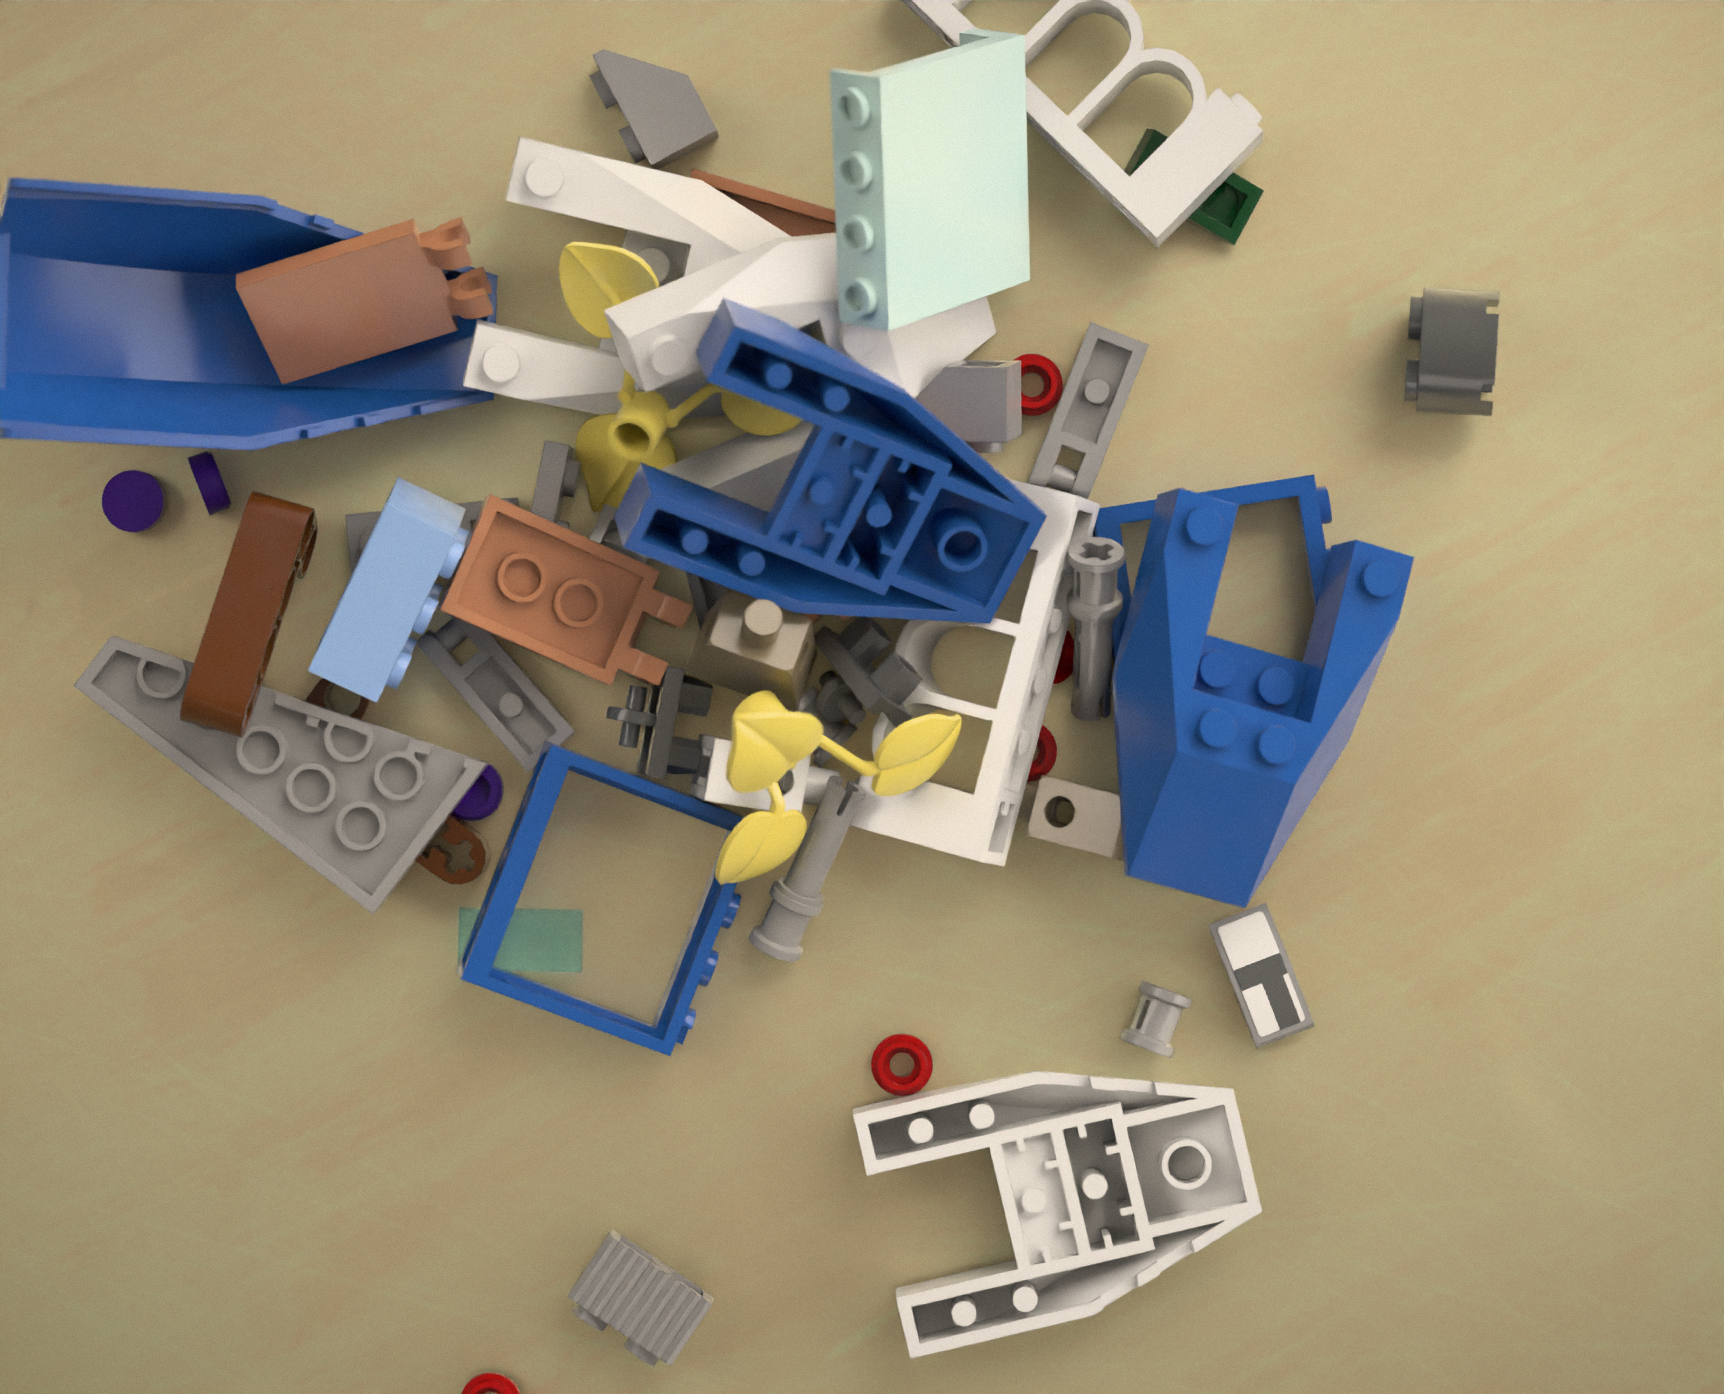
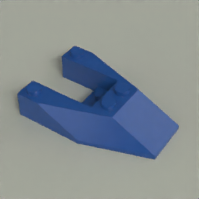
(876, 512)
(1227, 738)

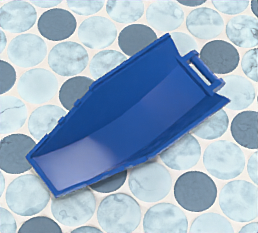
(135, 332)

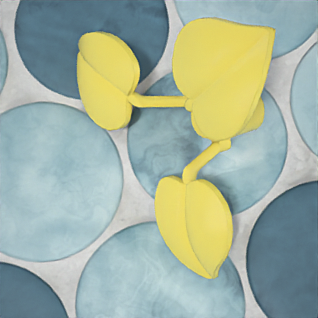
(616, 443)
(772, 740)

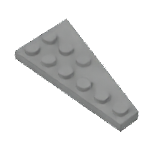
(314, 779)

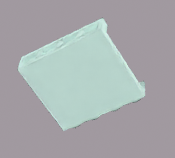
(931, 181)

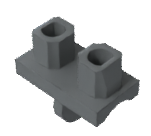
(858, 681)
(659, 749)

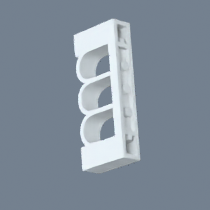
(1181, 171)
(984, 821)

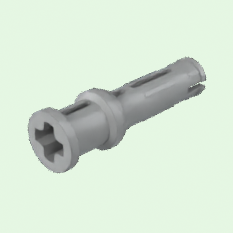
(1094, 605)
(798, 894)

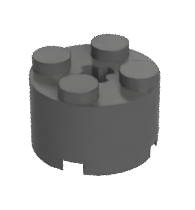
(1455, 351)

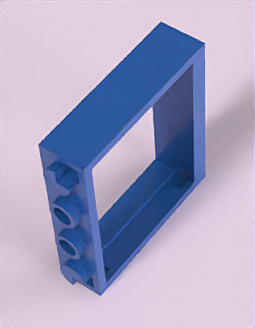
(1313, 511)
(696, 958)

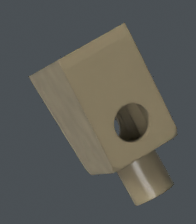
(755, 648)
(1095, 821)

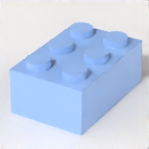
(391, 591)

